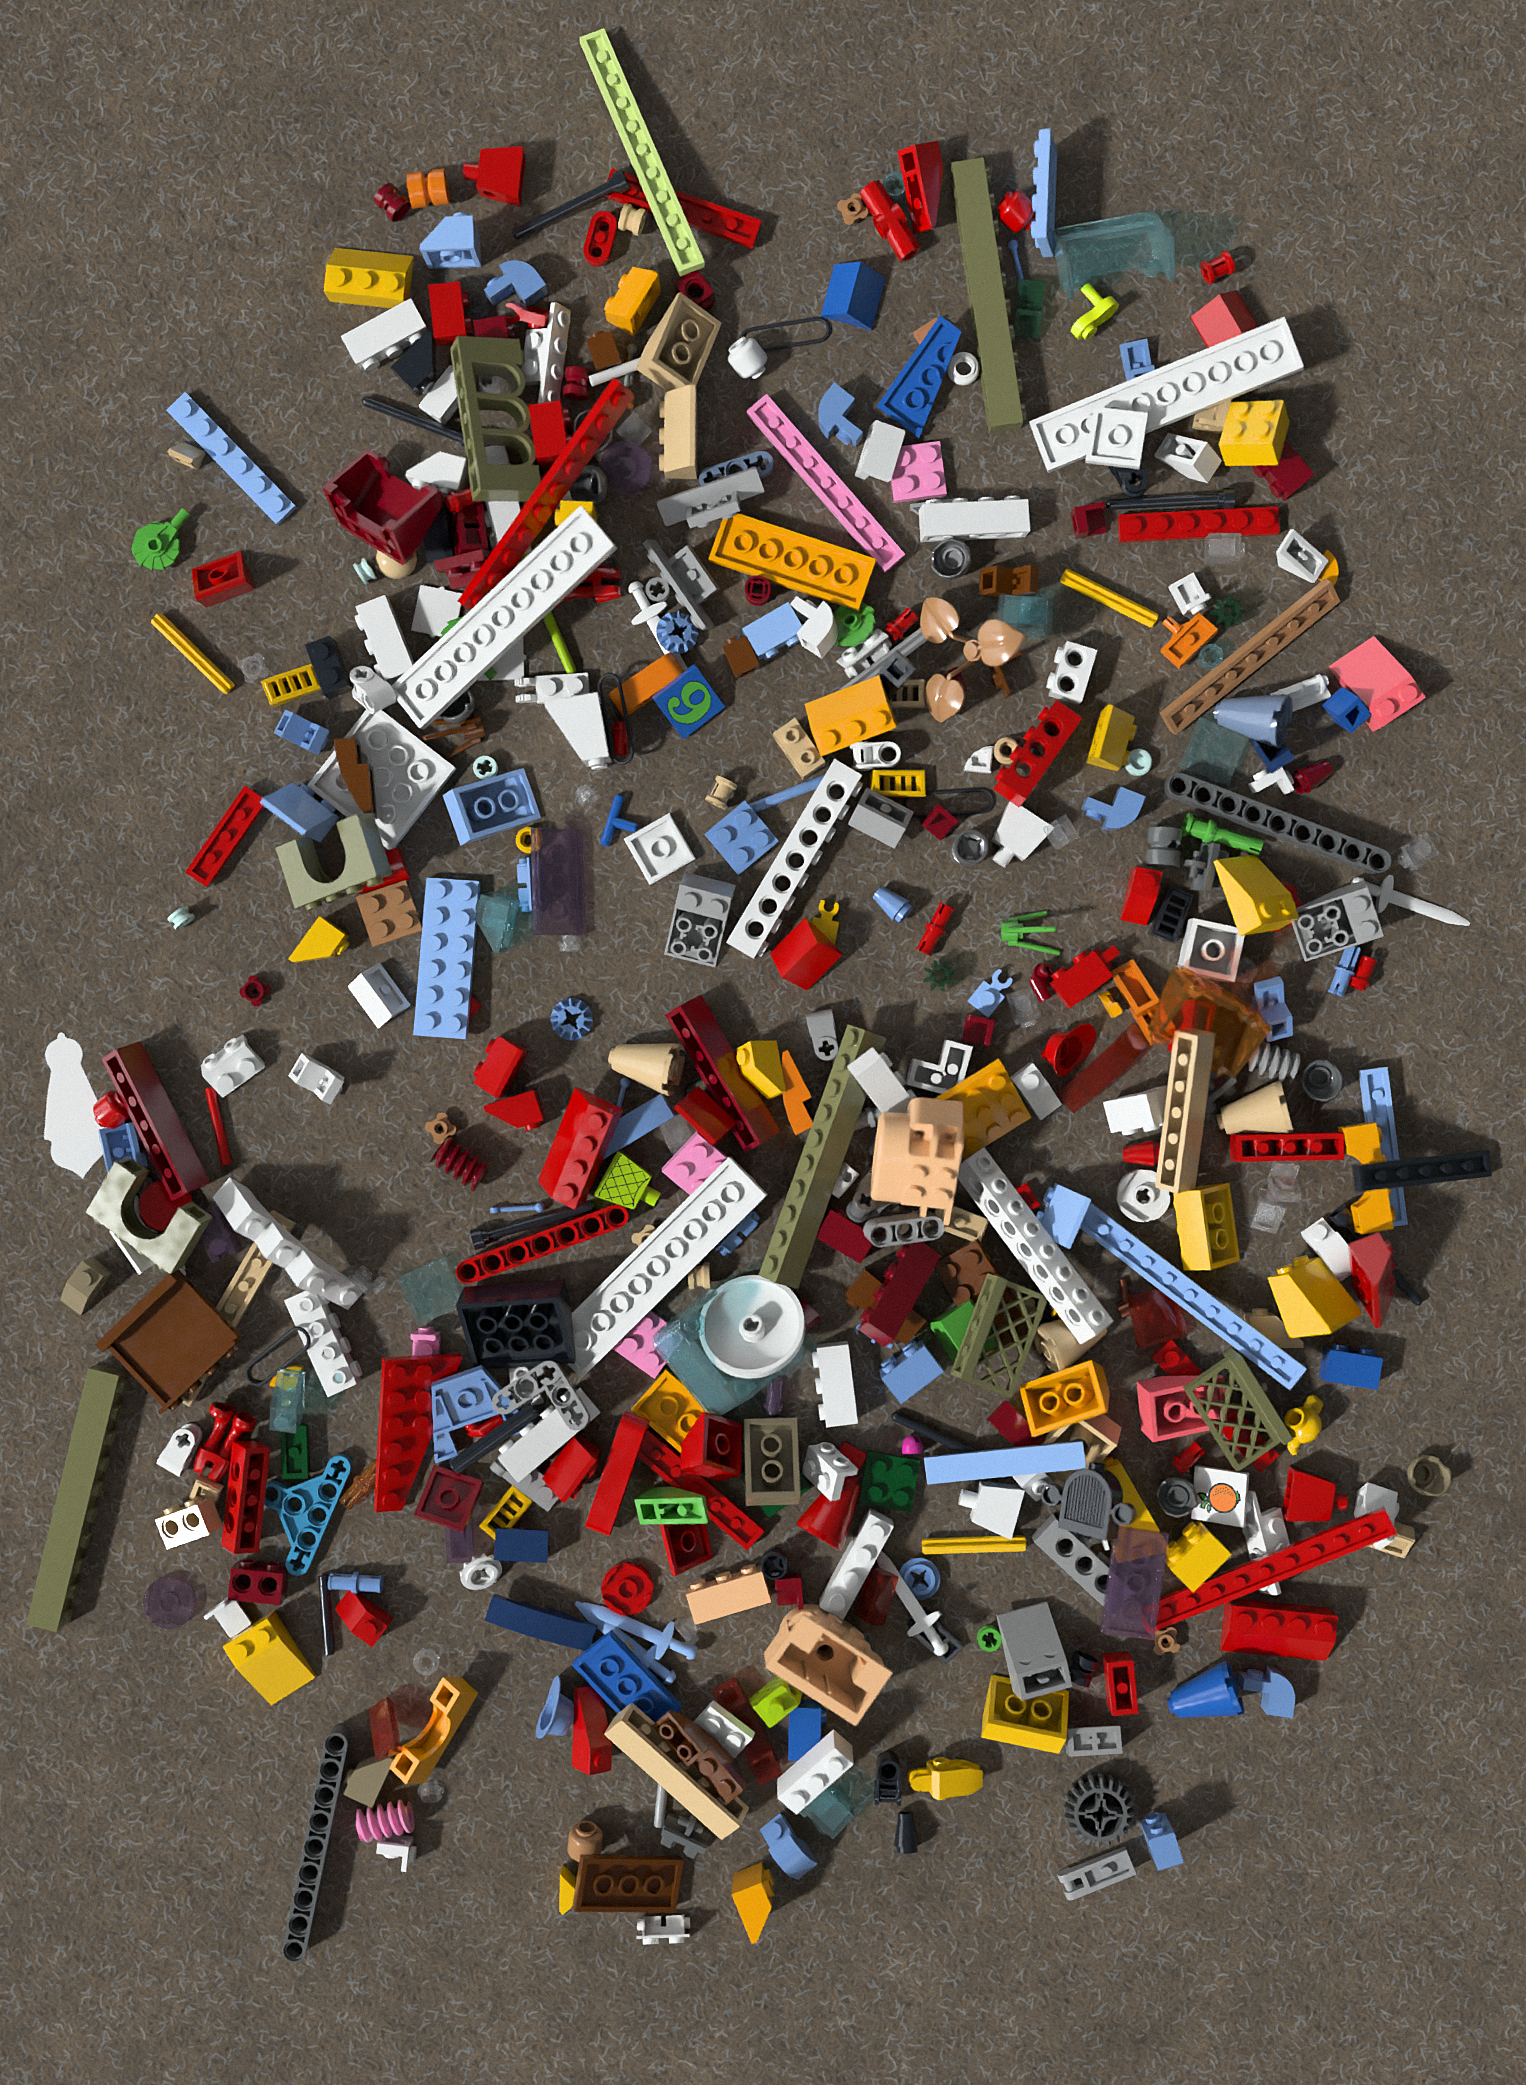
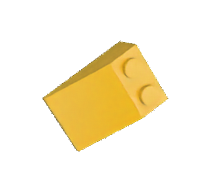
(1255, 895)
(269, 1658)

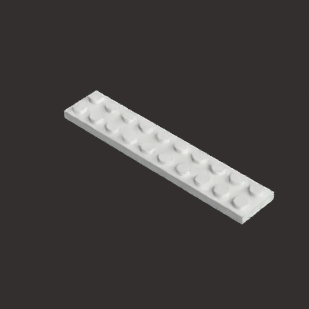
(1174, 390)
(503, 617)
(662, 1262)

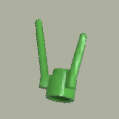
(1012, 931)

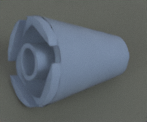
(1257, 717)

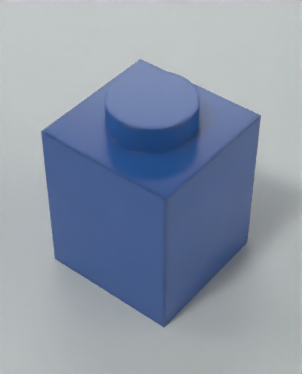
(1346, 709)

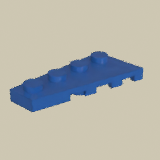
(917, 384)

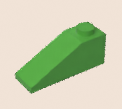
(671, 1506)

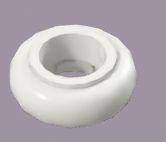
(963, 379)

